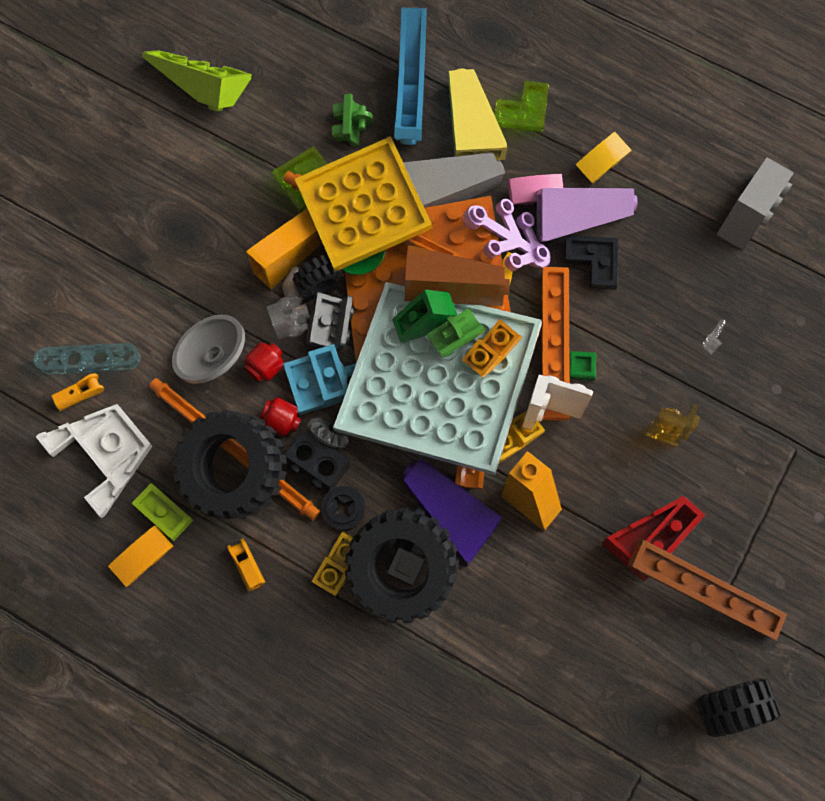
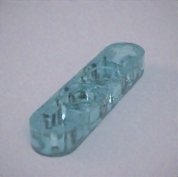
(87, 358)

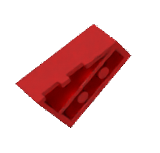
(662, 528)

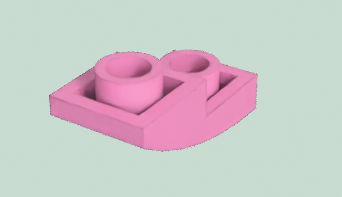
(524, 189)

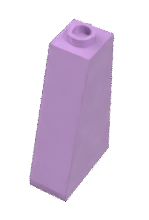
(576, 209)

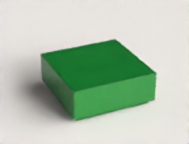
(582, 365)

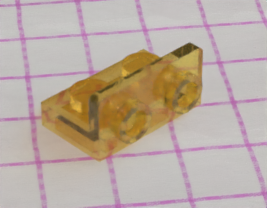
(672, 426)

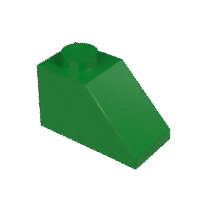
(423, 315)

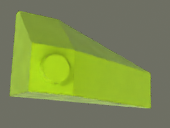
(205, 84)

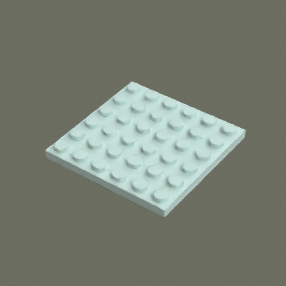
(433, 403)

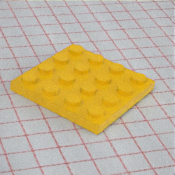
(363, 203)

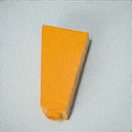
(283, 249)
(532, 491)

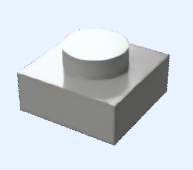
(406, 565)

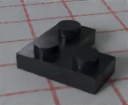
(600, 254)

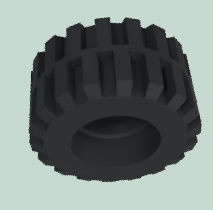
(738, 707)

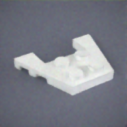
(111, 443)

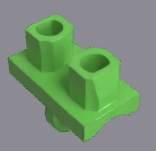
(354, 119)
(455, 332)

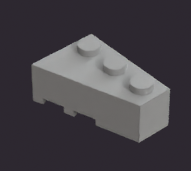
(755, 202)

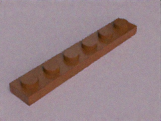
(707, 589)

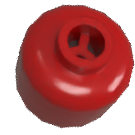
(263, 362)
(280, 416)

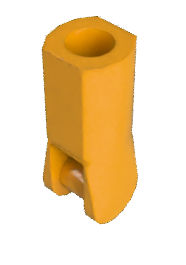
(73, 394)
(247, 568)

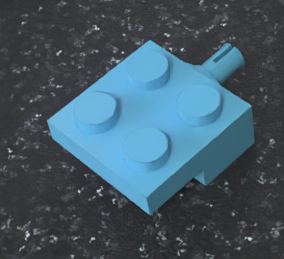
(318, 379)

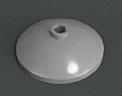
(208, 349)

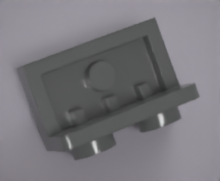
(330, 321)

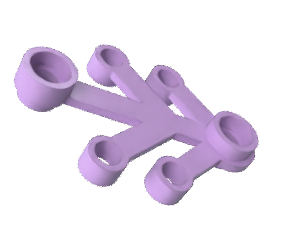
(536, 253)

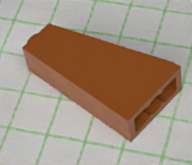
(463, 278)

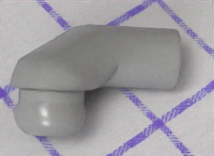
(289, 287)

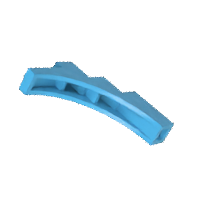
(411, 76)

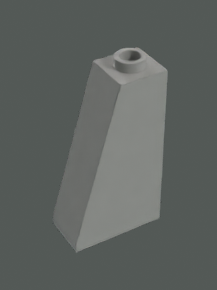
(454, 178)

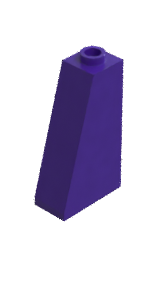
(457, 510)

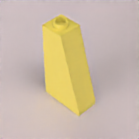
(472, 118)

